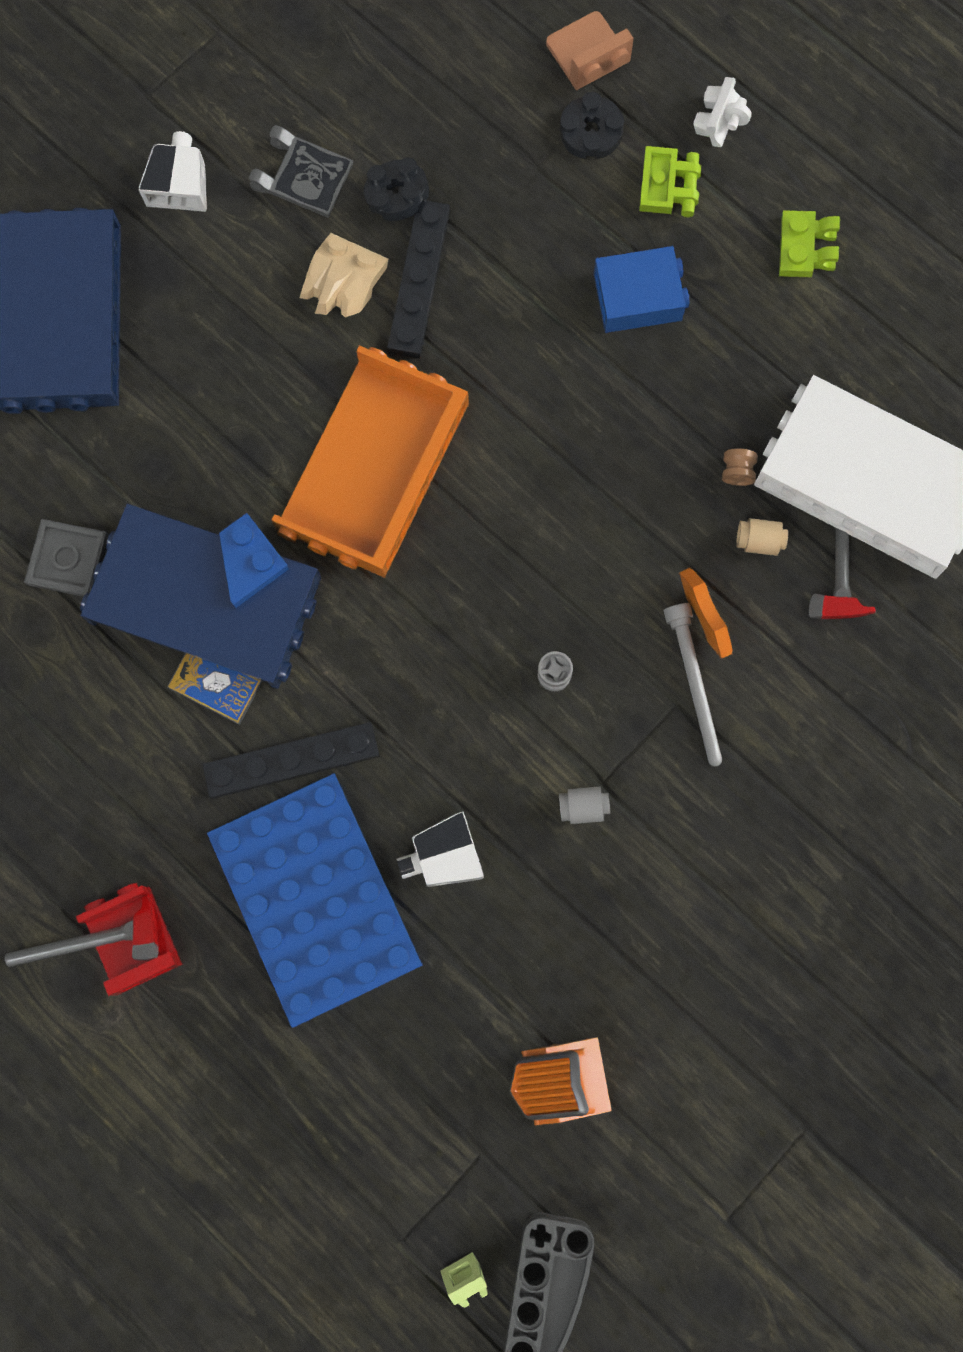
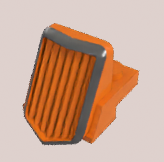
(561, 1082)

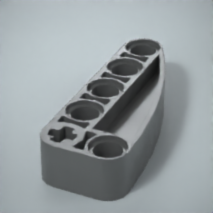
(559, 1289)

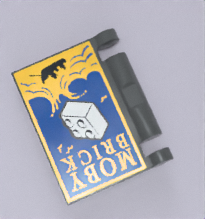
(215, 687)

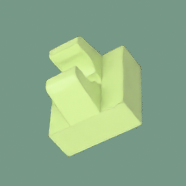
(464, 1280)

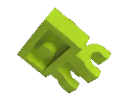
(798, 239)

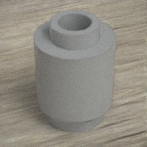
(584, 805)

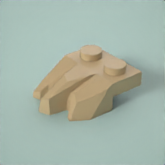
(342, 276)

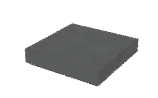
(65, 557)

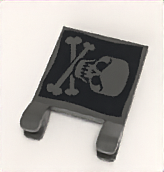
(307, 174)

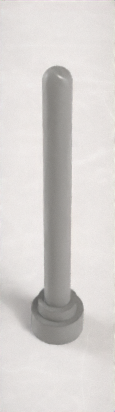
(679, 618)

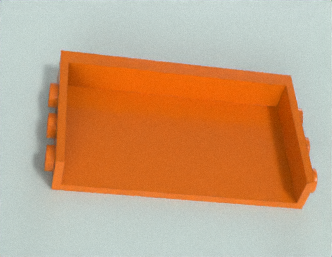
(373, 462)

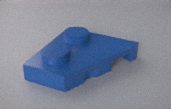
(248, 559)

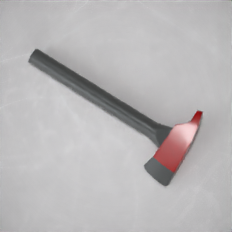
(841, 603)
(140, 930)

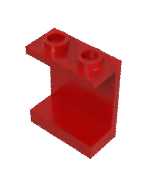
(116, 957)

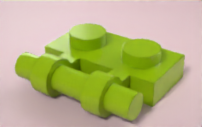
(658, 181)

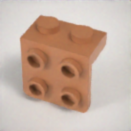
(589, 49)

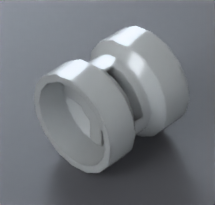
(554, 664)

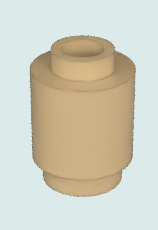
(761, 536)

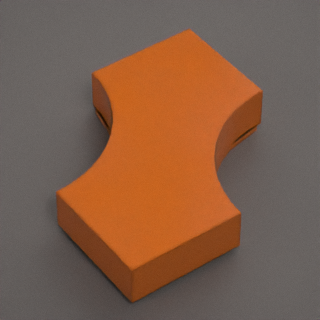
(701, 602)

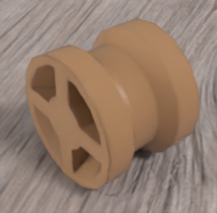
(739, 467)

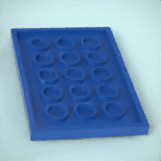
(314, 900)

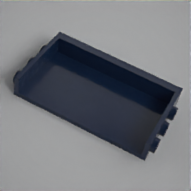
(59, 310)
(173, 589)

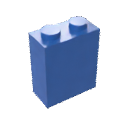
(640, 289)

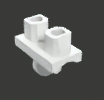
(727, 112)

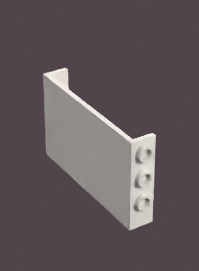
(869, 476)

